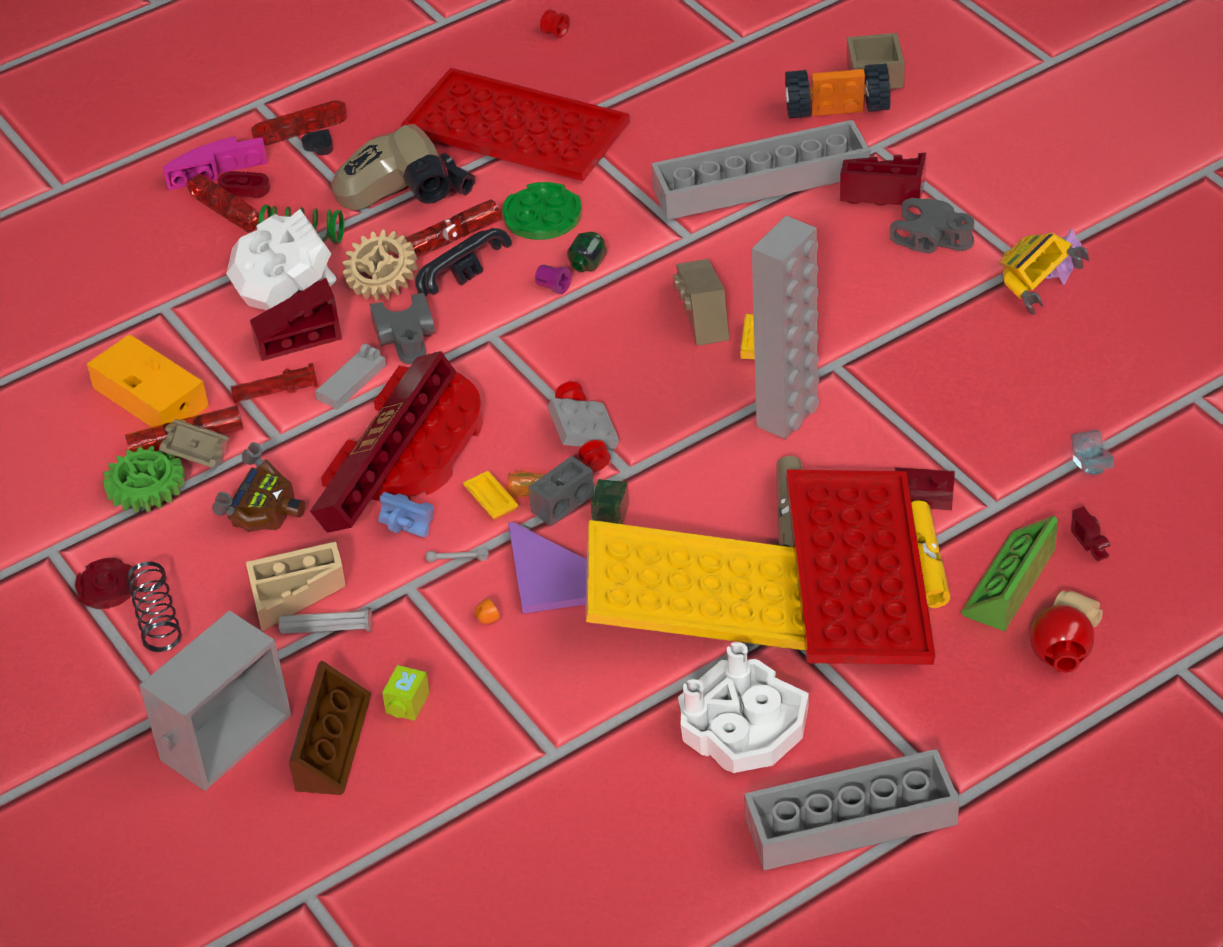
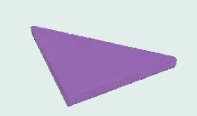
(546, 572)

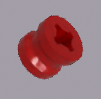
(554, 23)

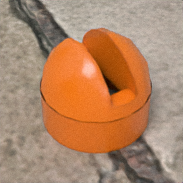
(486, 612)

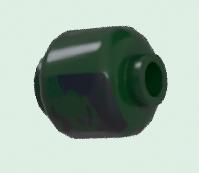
(586, 251)

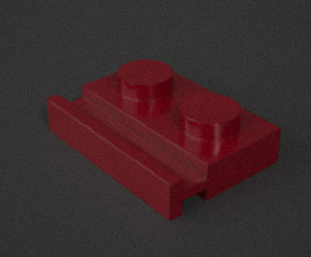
(931, 486)

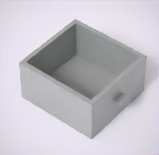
(216, 700)

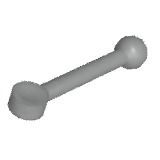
(482, 554)

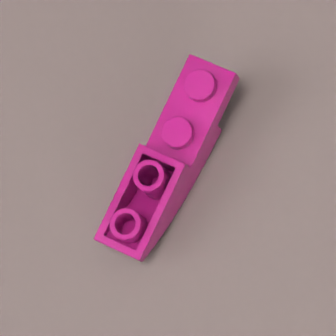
(213, 159)

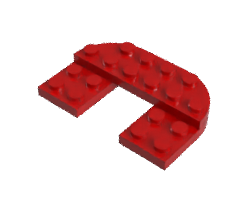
(434, 447)

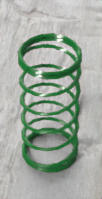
(331, 223)

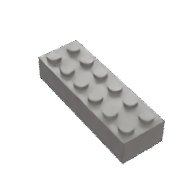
(851, 809)

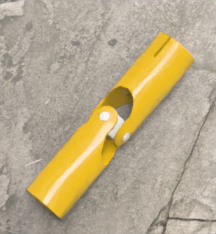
(932, 565)

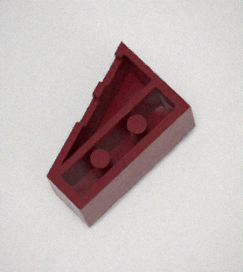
(882, 181)
(298, 323)

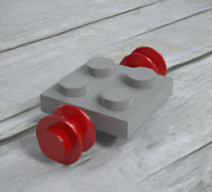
(583, 425)

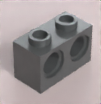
(561, 491)

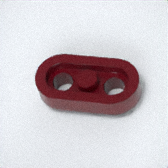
(245, 183)

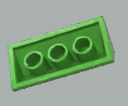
(1012, 574)

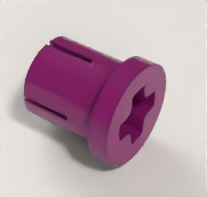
(553, 278)

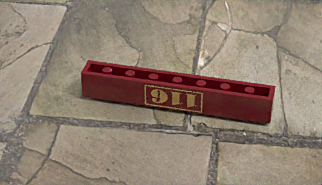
(383, 442)

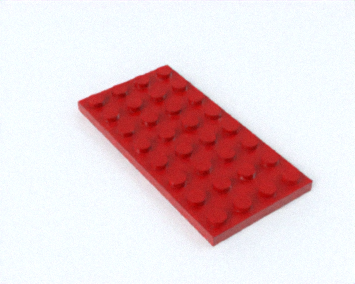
(517, 123)
(858, 568)

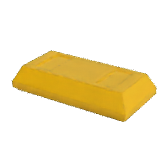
(491, 495)

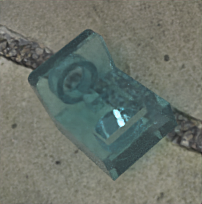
(1089, 452)

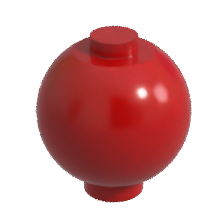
(1062, 637)

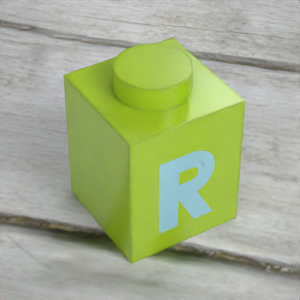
(406, 692)

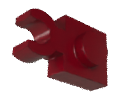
(1087, 531)

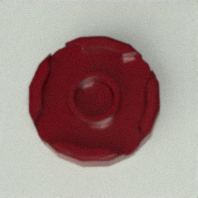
(104, 583)

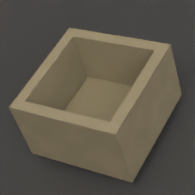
(877, 50)

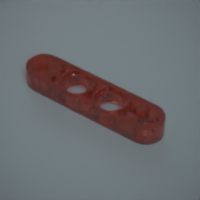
(326, 115)
(223, 202)

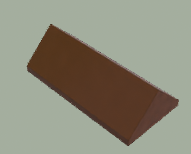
(328, 732)

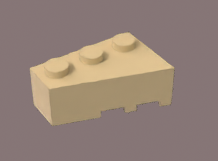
(294, 581)

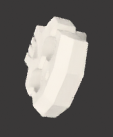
(278, 261)
(749, 702)

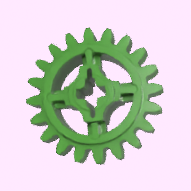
(149, 477)

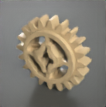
(386, 271)

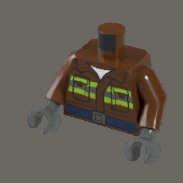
(262, 498)

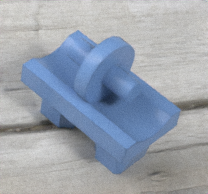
(405, 515)

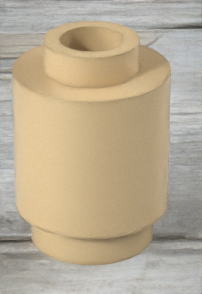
(1088, 606)

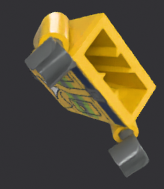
(1033, 261)

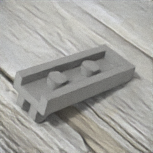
(351, 377)

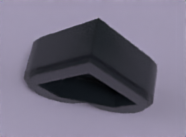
(318, 141)

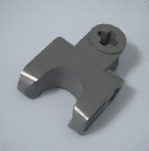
(404, 327)

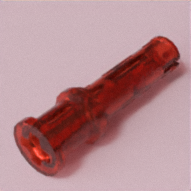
(293, 380)

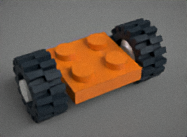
(837, 91)

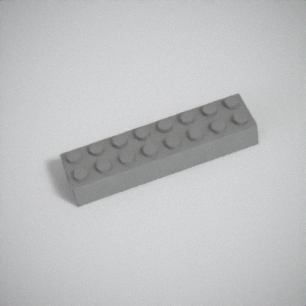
(756, 169)
(785, 326)

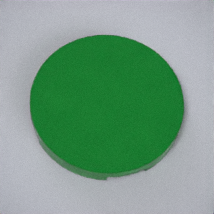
(542, 211)

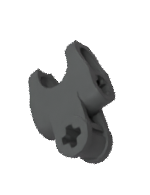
(934, 227)

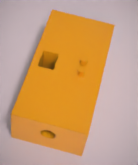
(147, 383)

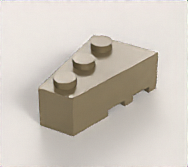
(702, 301)

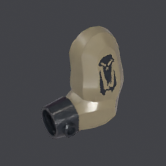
(389, 165)

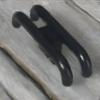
(460, 260)

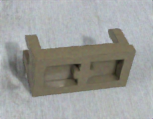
(195, 443)

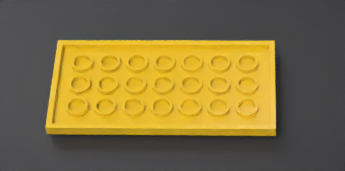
(692, 585)

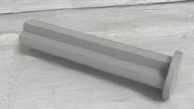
(326, 622)

